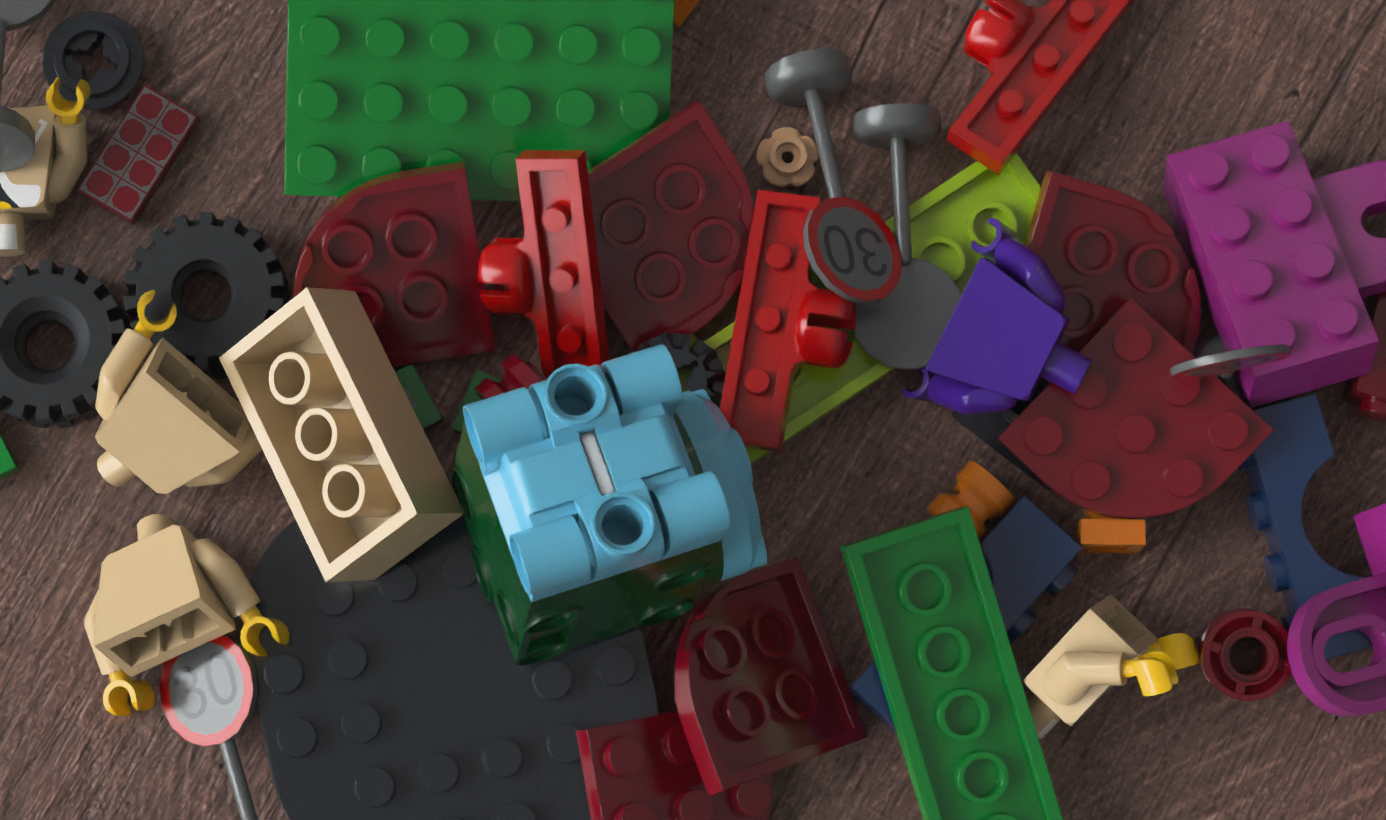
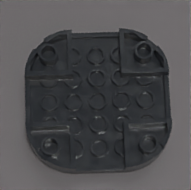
(411, 698)

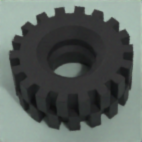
(199, 247)
(64, 298)

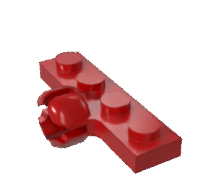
(1031, 64)
(555, 266)
(779, 322)

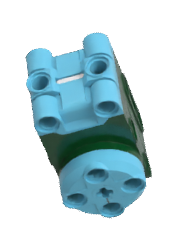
(602, 502)

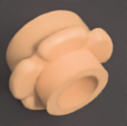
(787, 174)

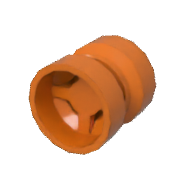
(978, 491)

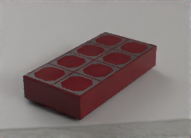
(139, 154)

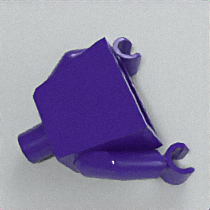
(1002, 334)

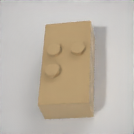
(340, 435)

